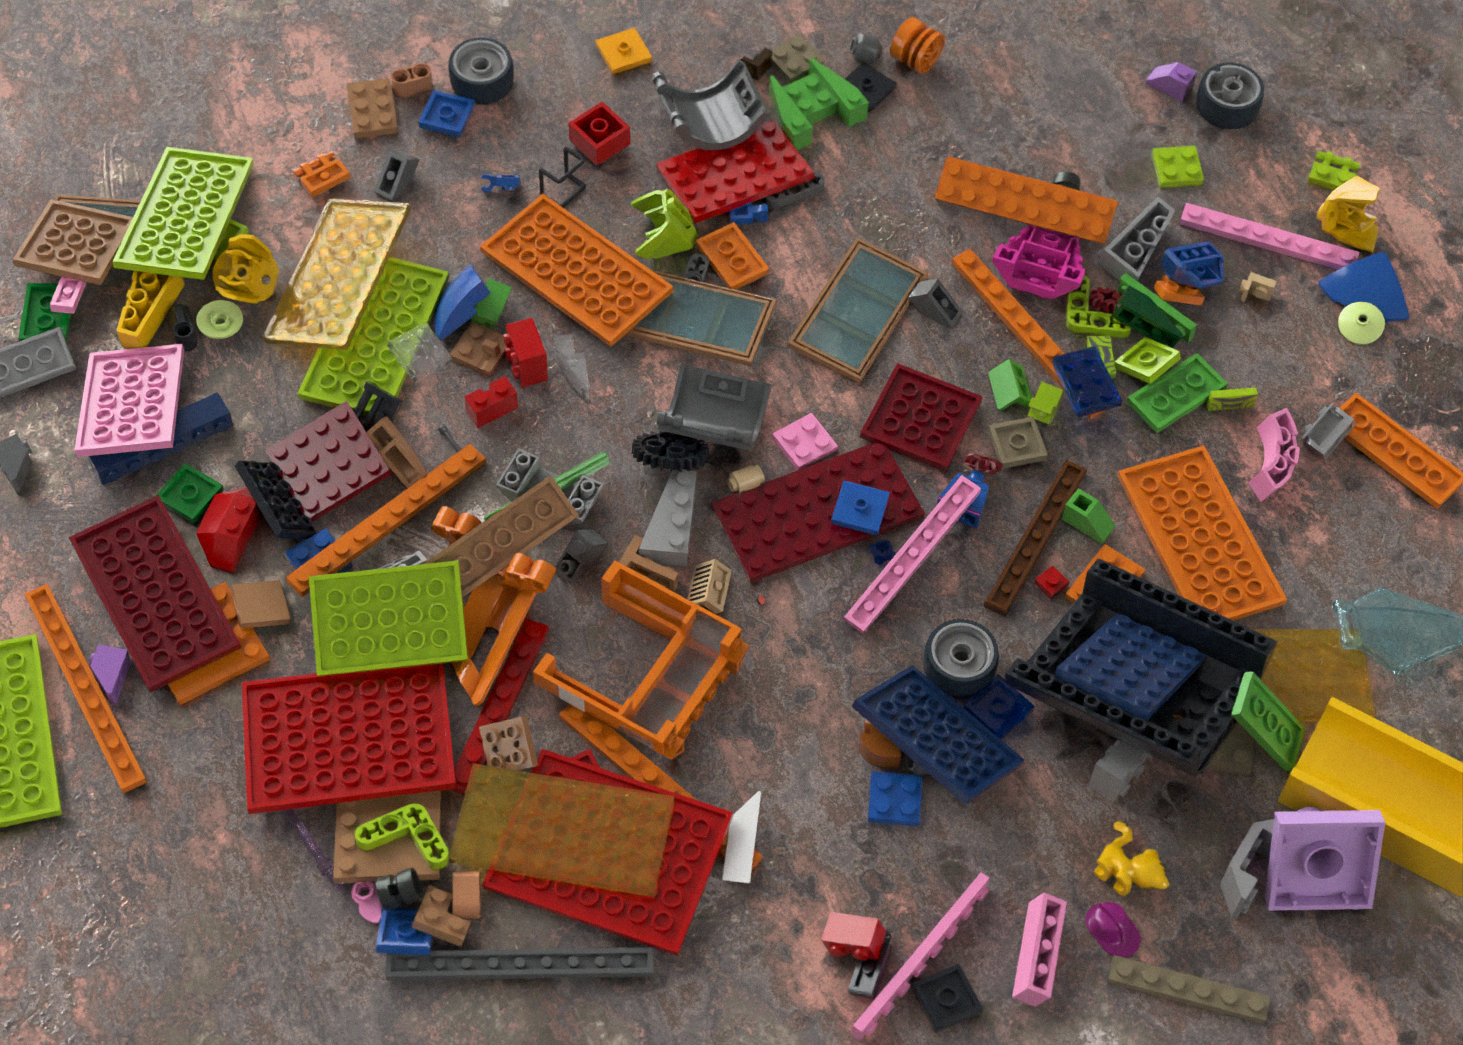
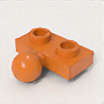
(1175, 292)

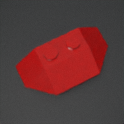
(228, 528)

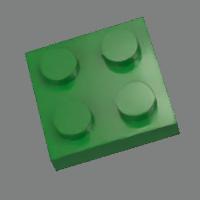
(189, 493)

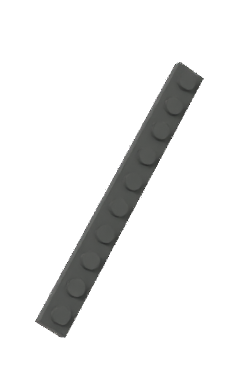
(521, 964)

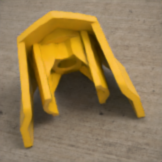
(1345, 216)
(246, 255)

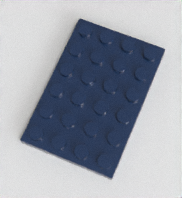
(1130, 666)
(938, 734)

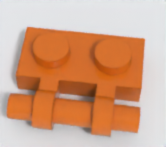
(327, 176)

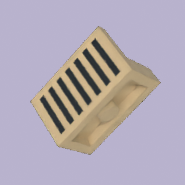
(710, 585)

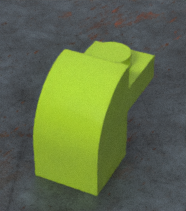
(1045, 403)

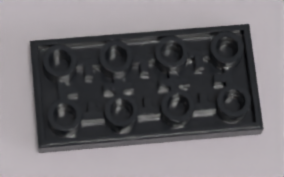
(275, 500)

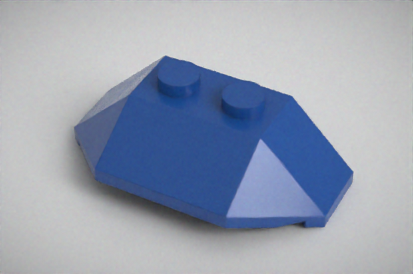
(1194, 265)

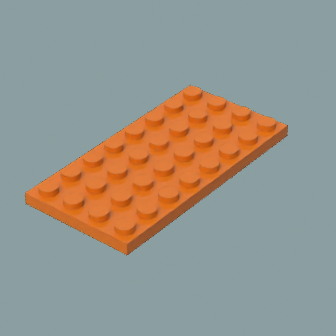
(577, 269)
(1201, 534)

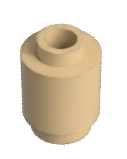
(746, 479)

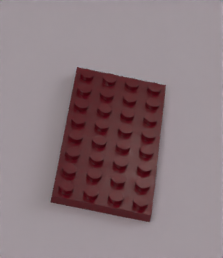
(792, 515)
(154, 593)

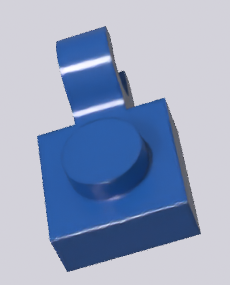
(507, 182)
(747, 212)

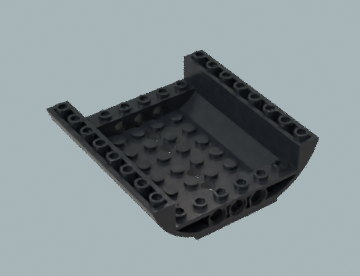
(1202, 700)

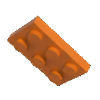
(732, 256)
(1108, 555)

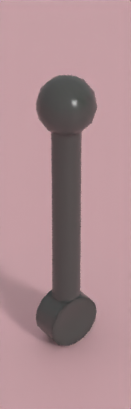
(443, 429)

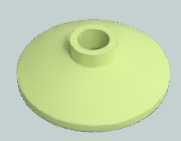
(218, 312)
(1357, 331)

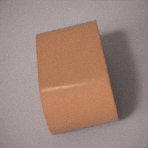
(411, 80)
(467, 895)

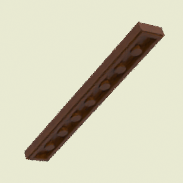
(1035, 538)

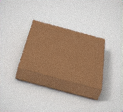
(260, 604)

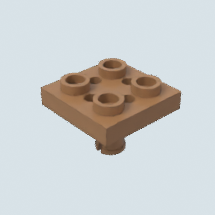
(516, 744)

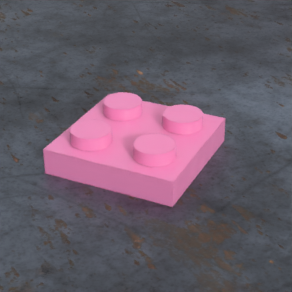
(805, 442)

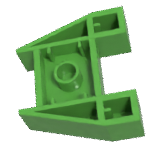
(815, 99)

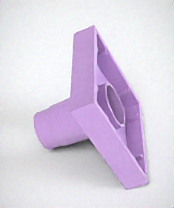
(1324, 859)

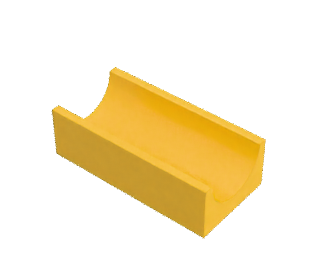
(1372, 766)

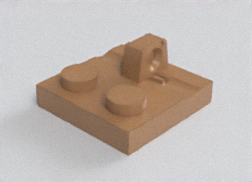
(479, 349)

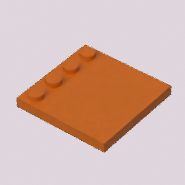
(228, 667)

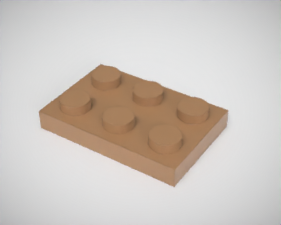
(372, 108)

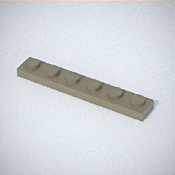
(1188, 989)

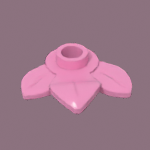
(369, 905)

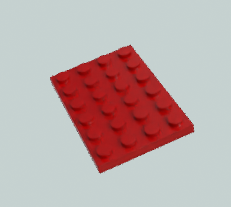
(733, 176)

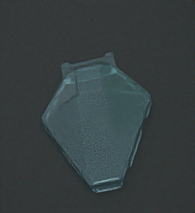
(1398, 629)

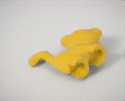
(1143, 870)

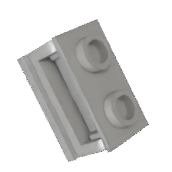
(1327, 430)

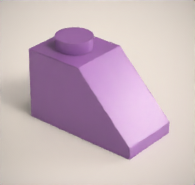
(1173, 80)
(110, 669)

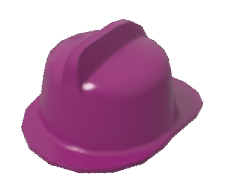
(1113, 929)

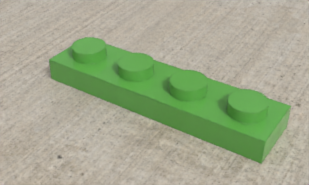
(1180, 321)

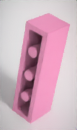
(1039, 950)

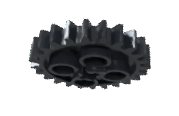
(670, 451)

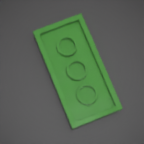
(1176, 393)
(1268, 721)

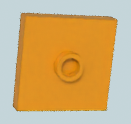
(623, 51)

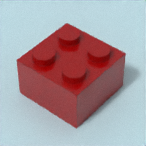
(599, 133)
(525, 352)

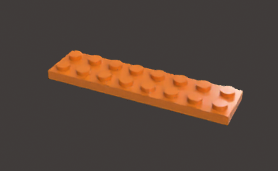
(1026, 200)

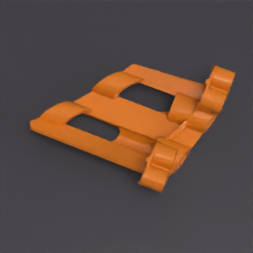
(495, 604)

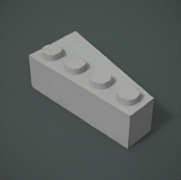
(1137, 242)
(671, 525)
(1116, 770)

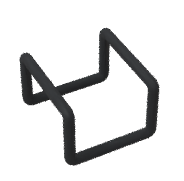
(568, 173)

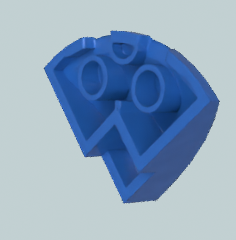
(1371, 282)
(458, 301)

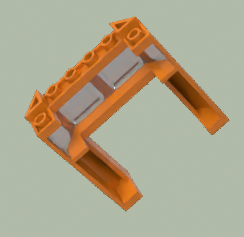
(681, 680)

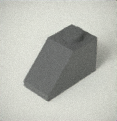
(396, 173)
(935, 302)
(15, 461)

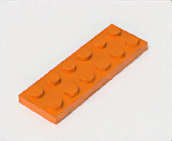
(1401, 453)

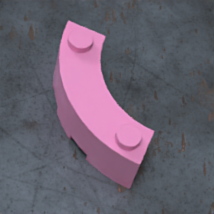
(1281, 453)

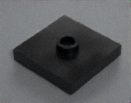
(871, 84)
(947, 998)

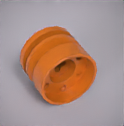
(917, 45)

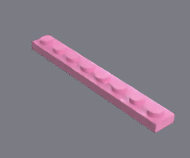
(1267, 237)
(912, 554)
(916, 963)

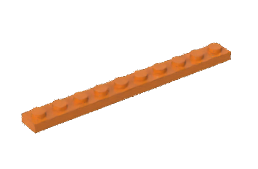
(1009, 311)
(387, 518)
(85, 689)
(626, 757)

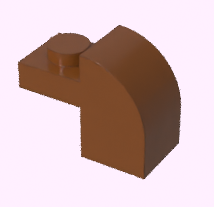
(877, 748)

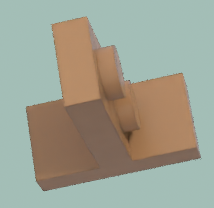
(646, 566)

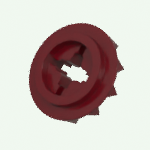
(1097, 299)
(983, 463)

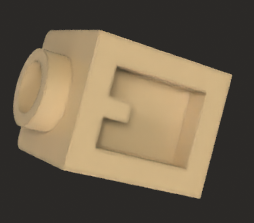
(1258, 286)

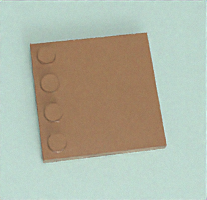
(73, 242)
(360, 865)

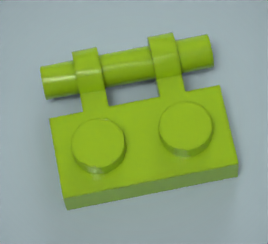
(1329, 176)

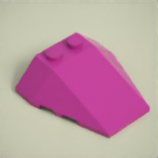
(1041, 262)

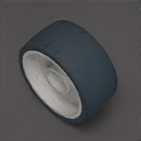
(481, 70)
(1230, 95)
(965, 642)

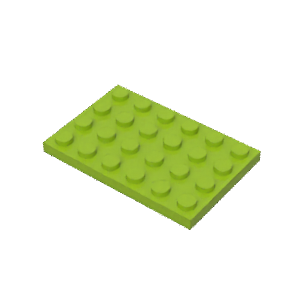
(388, 618)

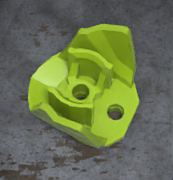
(672, 223)

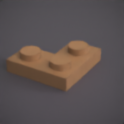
(435, 921)

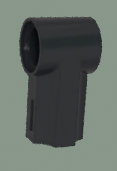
(183, 327)

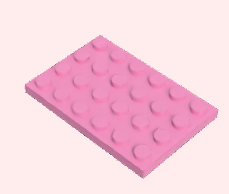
(130, 400)

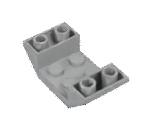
(525, 473)
(1238, 884)

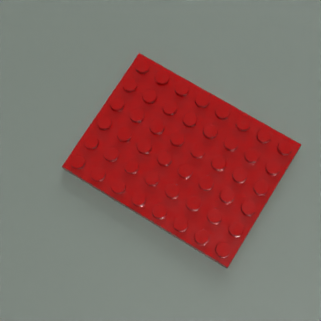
(346, 737)
(686, 865)

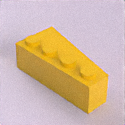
(146, 307)

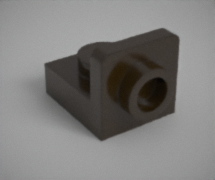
(759, 64)

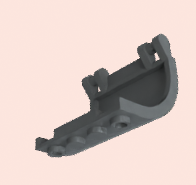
(715, 114)
(716, 408)

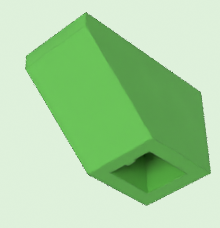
(1088, 516)

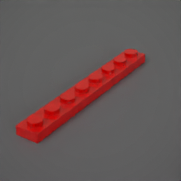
(502, 696)

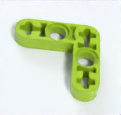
(1082, 314)
(406, 826)

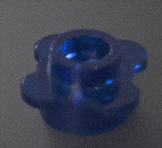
(881, 545)

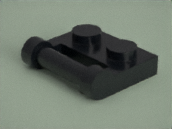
(384, 406)

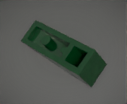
(1144, 316)

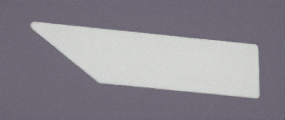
(742, 842)

